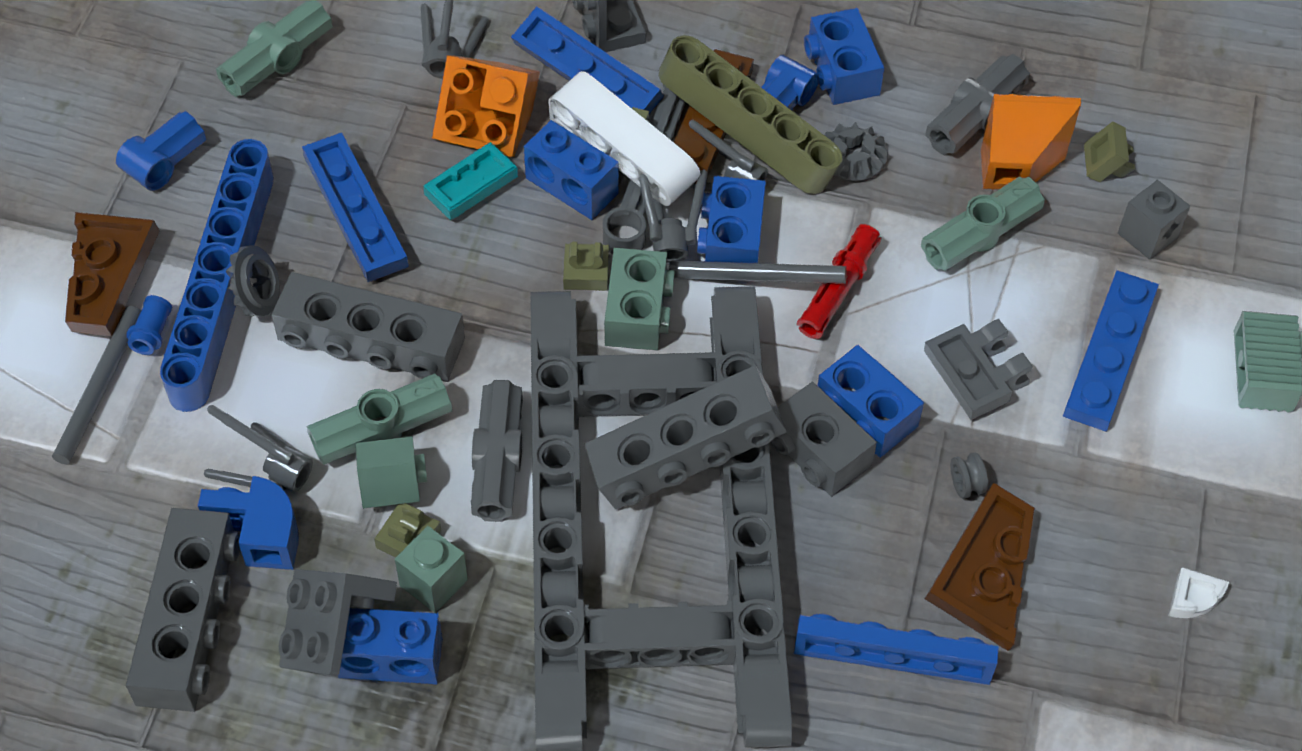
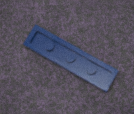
(571, 53)
(355, 207)
(1110, 351)
(910, 651)

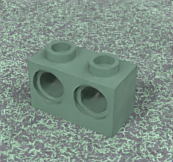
(633, 298)

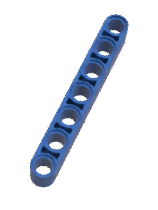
(230, 225)

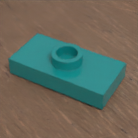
(470, 181)

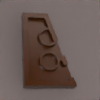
(106, 269)
(986, 568)

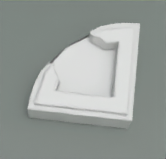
(1196, 594)

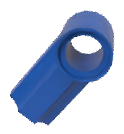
(791, 82)
(153, 159)

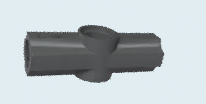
(972, 103)
(497, 451)

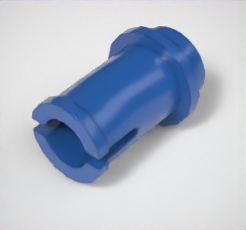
(146, 333)

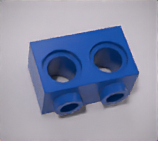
(844, 56)
(571, 169)
(734, 220)
(875, 395)
(392, 646)

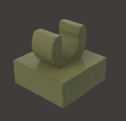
(1108, 153)
(586, 266)
(402, 528)

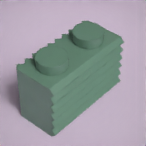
(1268, 361)

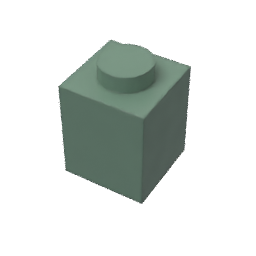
(389, 472)
(431, 569)

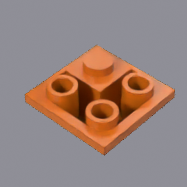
(485, 103)
(1026, 137)

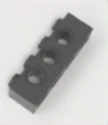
(352, 310)
(661, 436)
(177, 682)

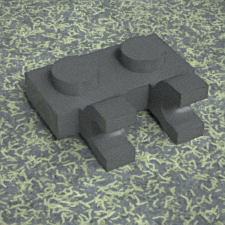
(968, 372)

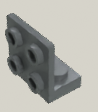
(611, 23)
(319, 617)

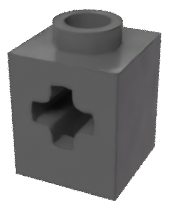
(1153, 219)

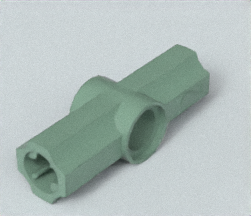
(274, 48)
(982, 223)
(404, 410)

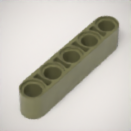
(749, 114)

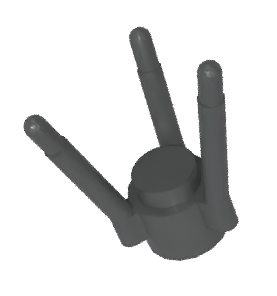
(436, 51)
(739, 166)
(668, 233)
(283, 464)

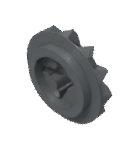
(859, 164)
(264, 294)

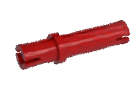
(831, 295)

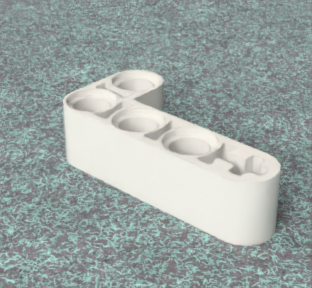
(620, 132)

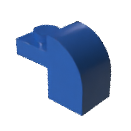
(263, 517)

